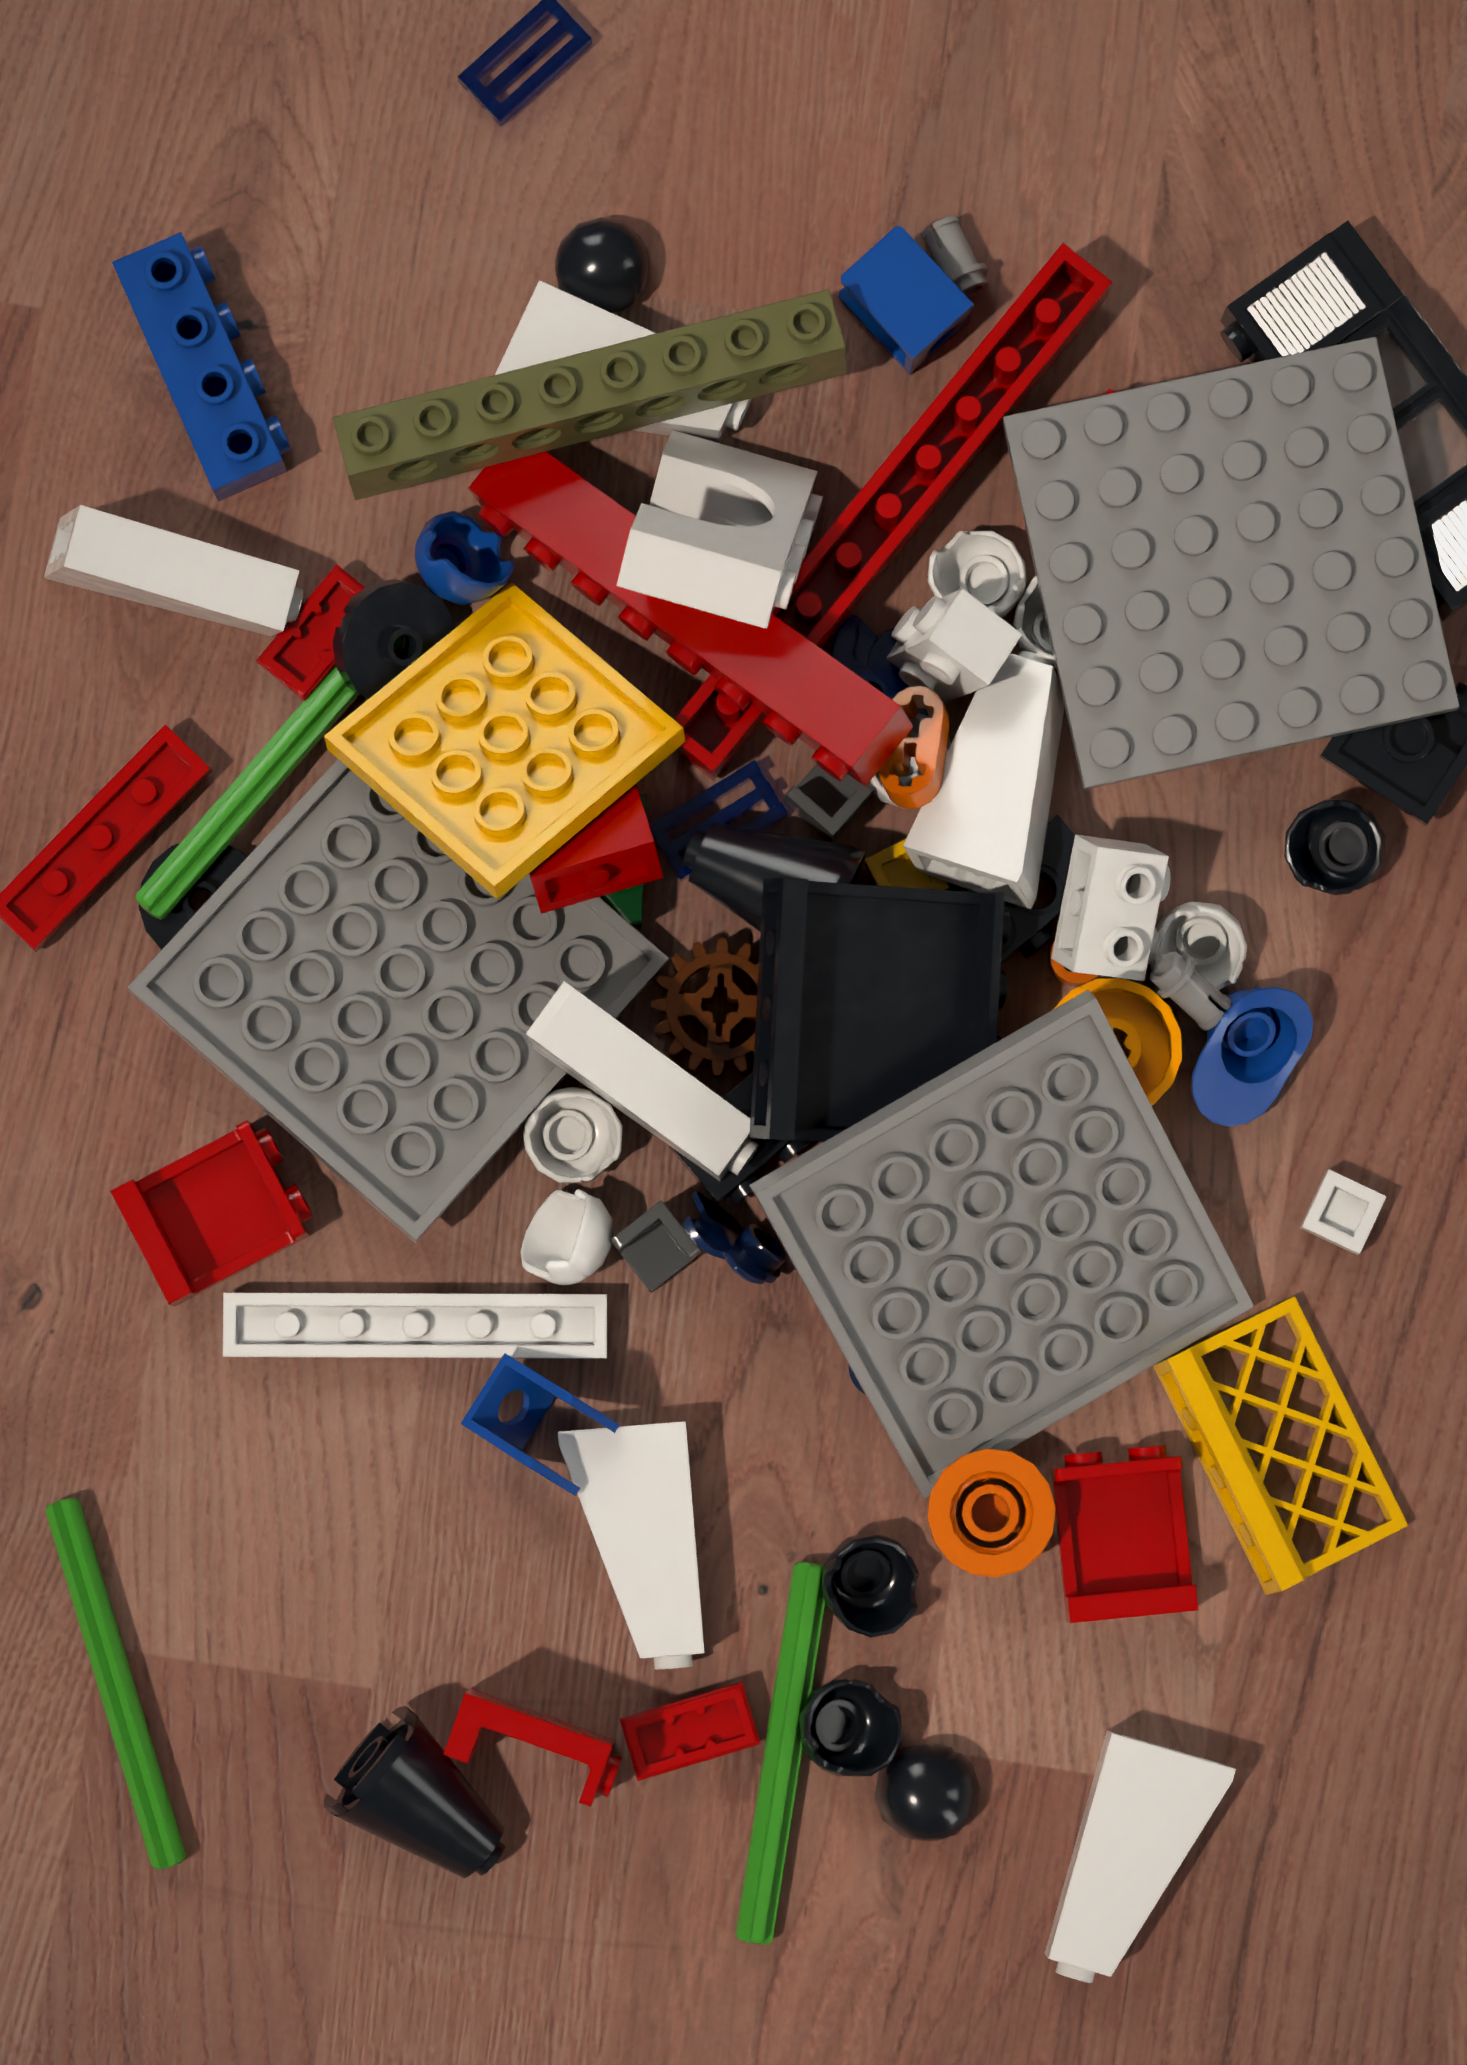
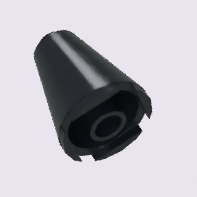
(734, 861)
(417, 1799)

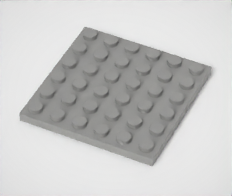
(1230, 563)
(384, 995)
(1004, 1242)

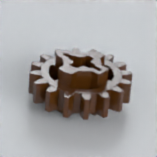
(689, 1005)

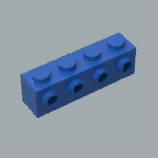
(200, 365)

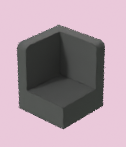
(828, 803)
(655, 1246)

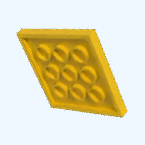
(504, 740)

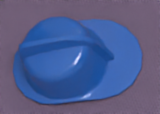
(1250, 1054)

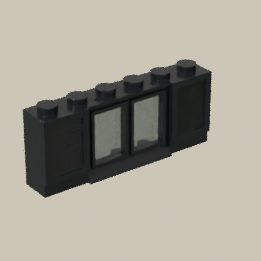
(1345, 295)

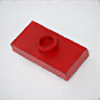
(304, 650)
(689, 1731)

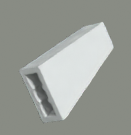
(565, 325)
(172, 572)
(996, 786)
(642, 1083)
(643, 1524)
(1130, 1843)

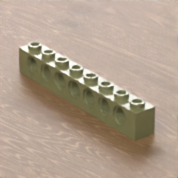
(591, 394)

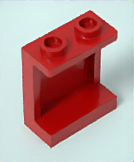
(601, 858)
(213, 1212)
(1122, 1536)
(535, 1728)

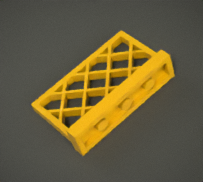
(1232, 1470)

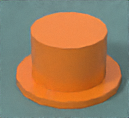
(991, 1513)

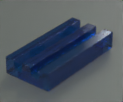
(538, 80)
(763, 792)

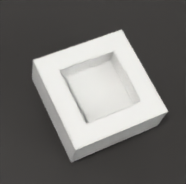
(1343, 1212)

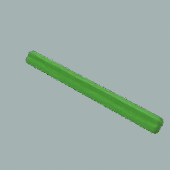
(247, 794)
(115, 1683)
(781, 1756)

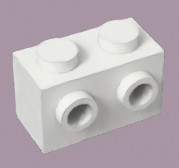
(951, 645)
(1111, 908)

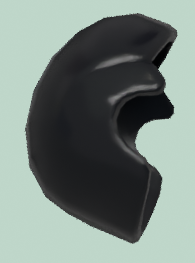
(603, 264)
(1335, 846)
(870, 1584)
(850, 1728)
(927, 1792)

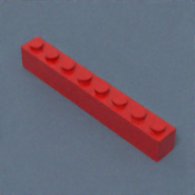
(771, 668)

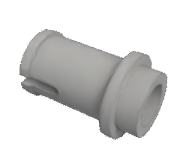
(955, 255)
(1179, 980)

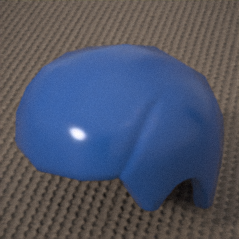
(460, 559)

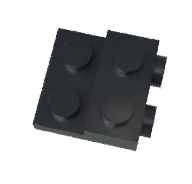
(1407, 761)

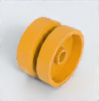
(1143, 1029)

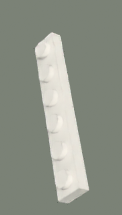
(415, 1325)

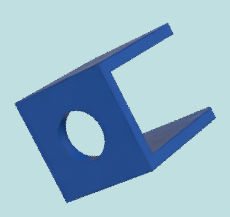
(904, 299)
(514, 1434)

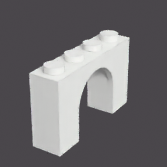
(722, 530)

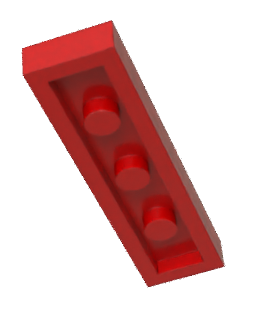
(101, 837)

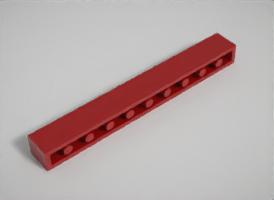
(913, 482)

